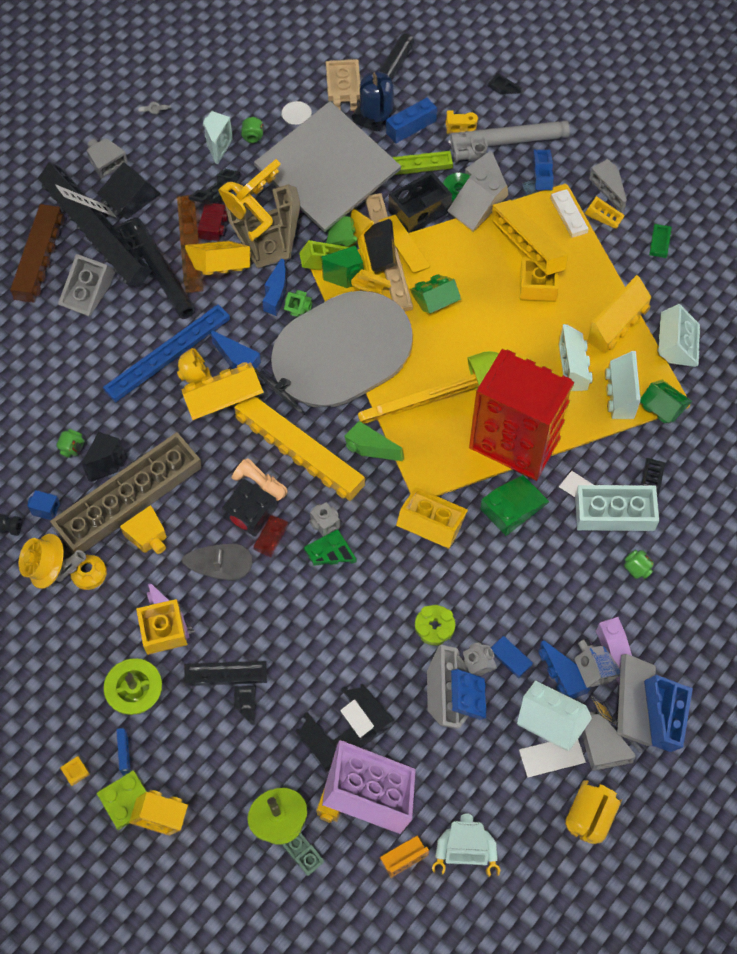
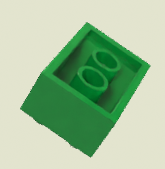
(513, 504)

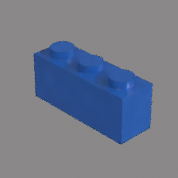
(411, 120)

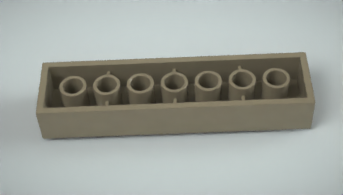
(126, 494)

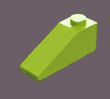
(312, 252)

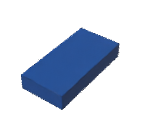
(511, 657)
(123, 751)

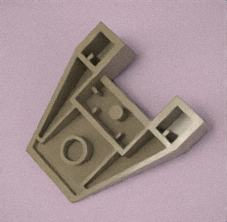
(279, 237)

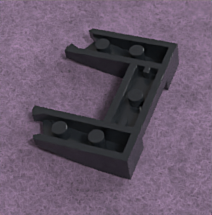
(324, 749)

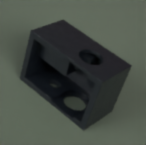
(424, 203)

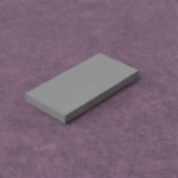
(633, 710)

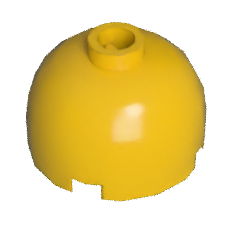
(192, 367)

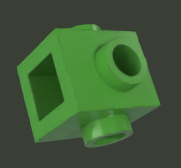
(298, 303)

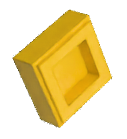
(74, 771)

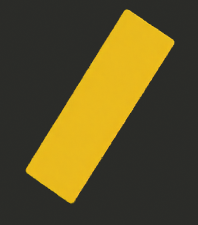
(407, 246)

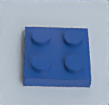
(468, 694)

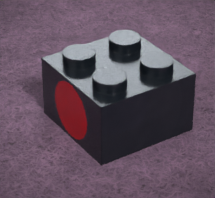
(249, 507)

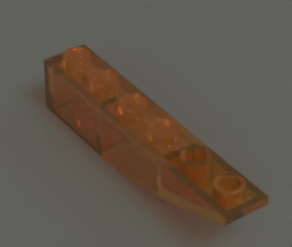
(189, 235)

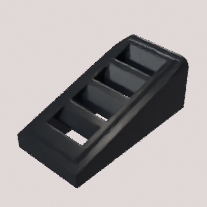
(645, 473)

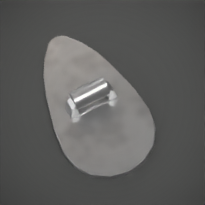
(220, 561)

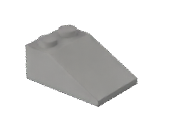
(477, 198)
(86, 285)

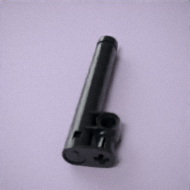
(389, 67)
(140, 240)

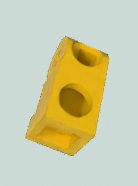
(460, 122)

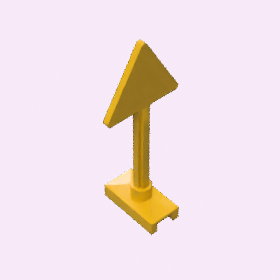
(365, 278)

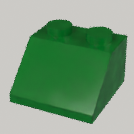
(341, 266)
(664, 401)

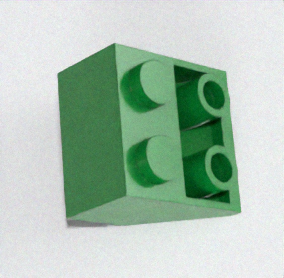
(435, 293)

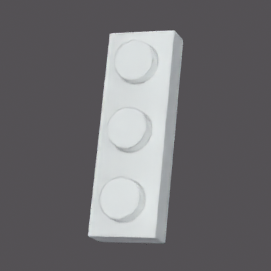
(569, 213)

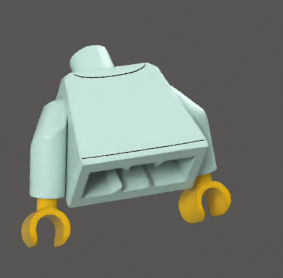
(467, 844)

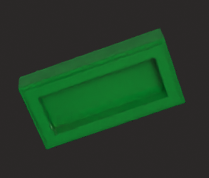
(660, 241)

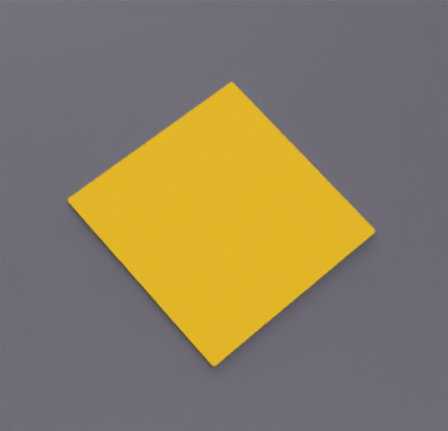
(493, 319)

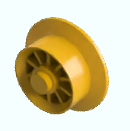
(41, 560)

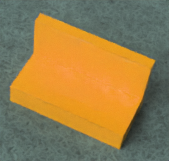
(404, 856)

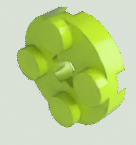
(442, 633)

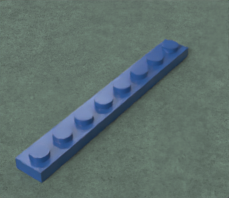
(166, 353)

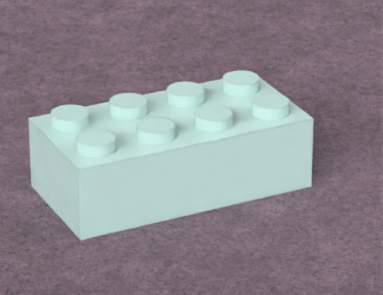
(616, 508)

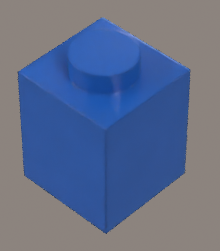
(43, 505)

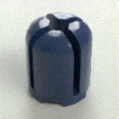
(376, 96)

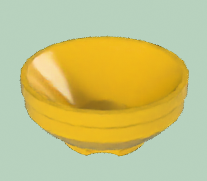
(92, 578)

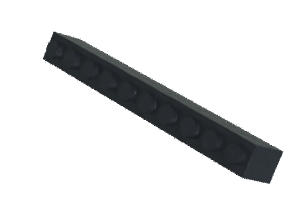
(96, 227)

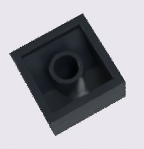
(103, 457)

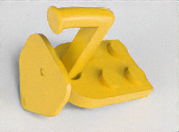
(244, 197)

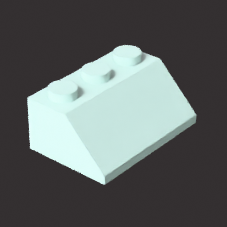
(679, 337)
(574, 358)
(623, 386)
(553, 716)

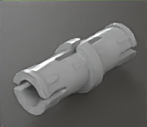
(75, 560)

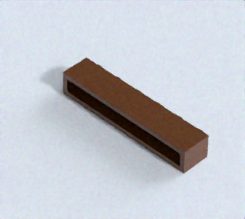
(37, 253)

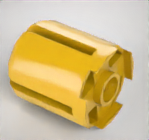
(592, 813)

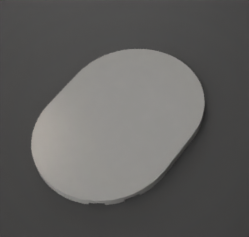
(342, 348)

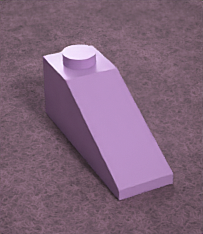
(614, 639)

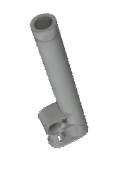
(474, 144)

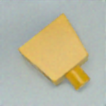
(145, 531)

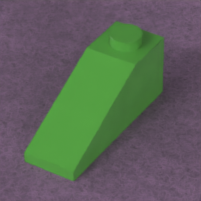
(371, 443)

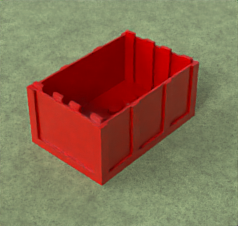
(519, 414)

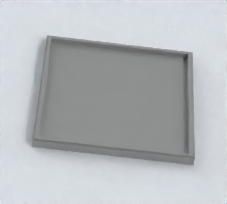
(329, 165)

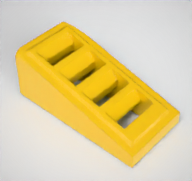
(599, 205)

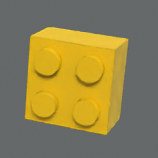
(535, 283)
(161, 626)
(158, 813)

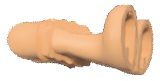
(265, 482)

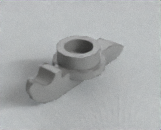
(154, 108)

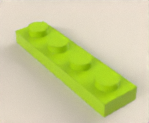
(424, 162)

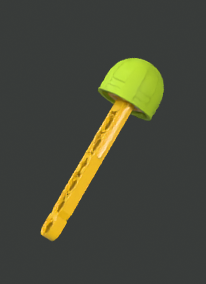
(478, 366)

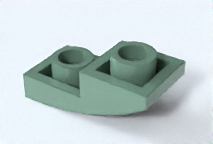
(303, 854)

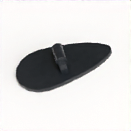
(279, 388)

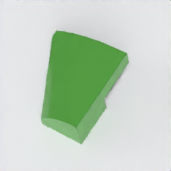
(342, 232)

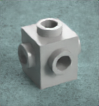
(324, 519)
(479, 659)

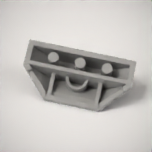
(440, 686)

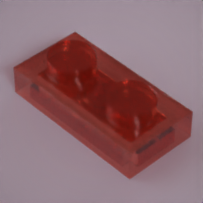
(271, 536)

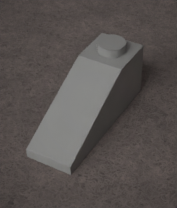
(608, 181)

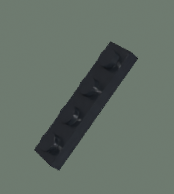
(225, 673)

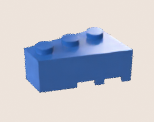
(667, 712)

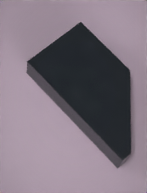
(503, 85)
(245, 702)

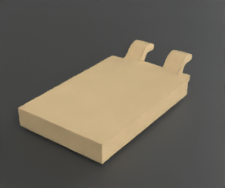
(343, 82)

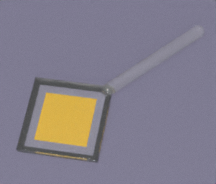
(605, 713)

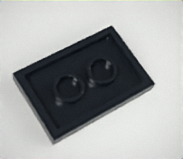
(381, 245)

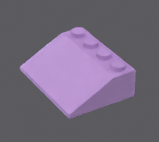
(370, 787)

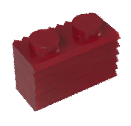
(212, 222)

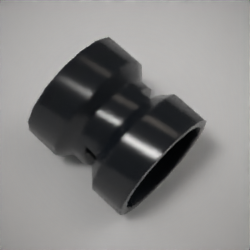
(10, 524)

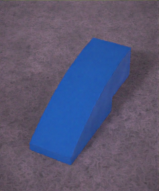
(543, 169)
(275, 289)

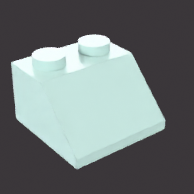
(218, 134)

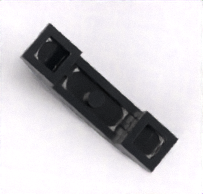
(212, 194)

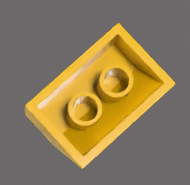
(219, 256)
(431, 517)

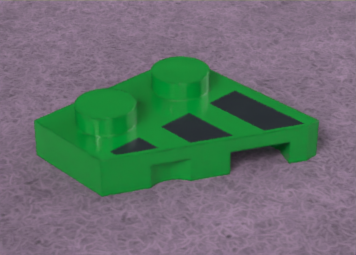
(330, 550)

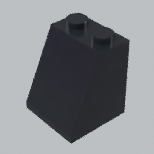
(127, 191)

